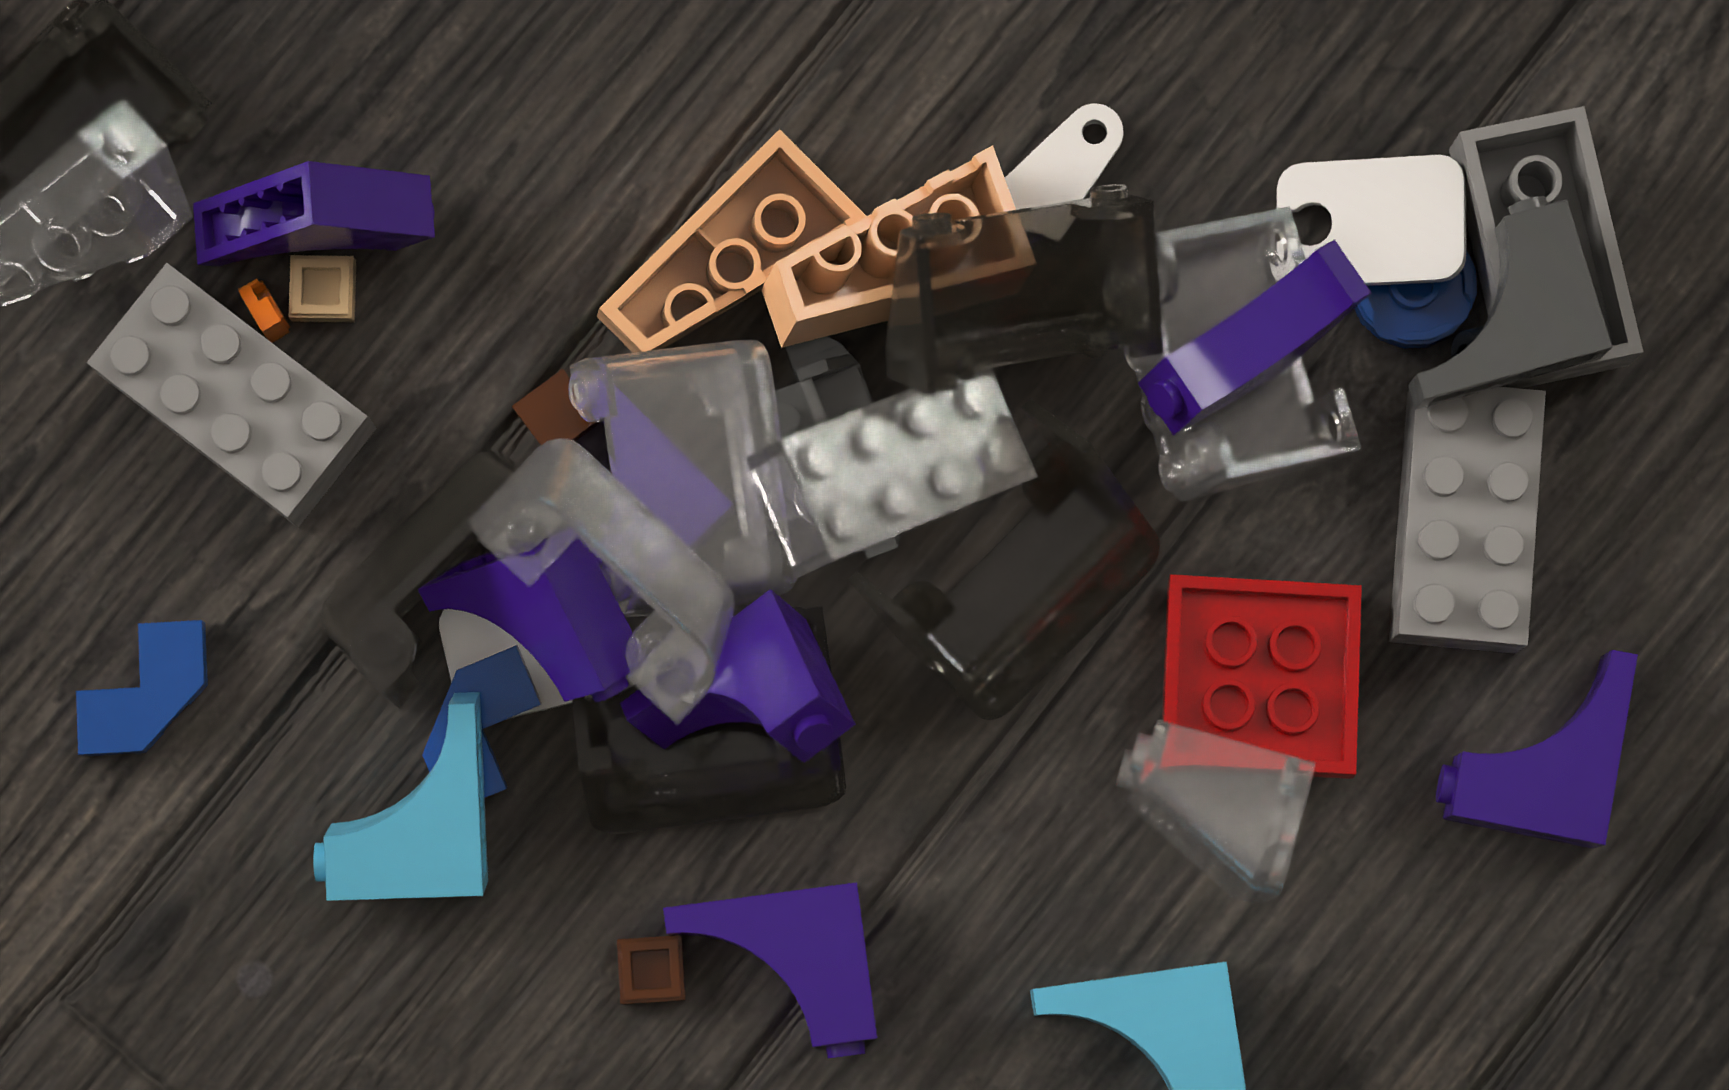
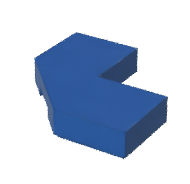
(170, 679)
(504, 692)

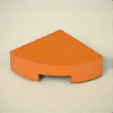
(264, 310)

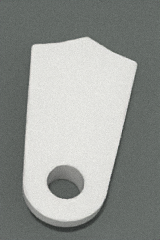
(1065, 163)

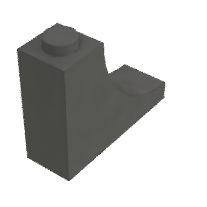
(1542, 310)

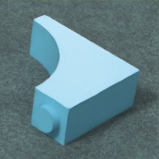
(426, 841)
(1173, 1016)

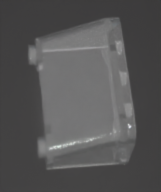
(680, 445)
(1220, 804)

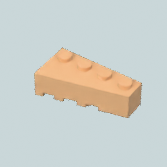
(728, 247)

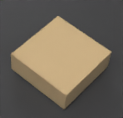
(322, 288)

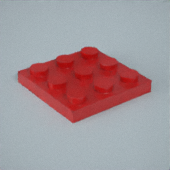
(1266, 665)

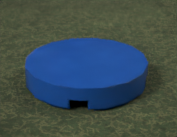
(1419, 312)

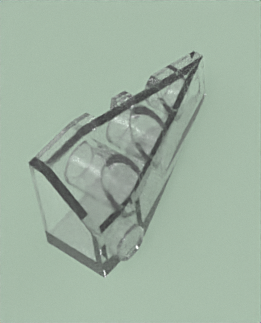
(90, 206)

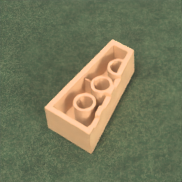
(849, 273)

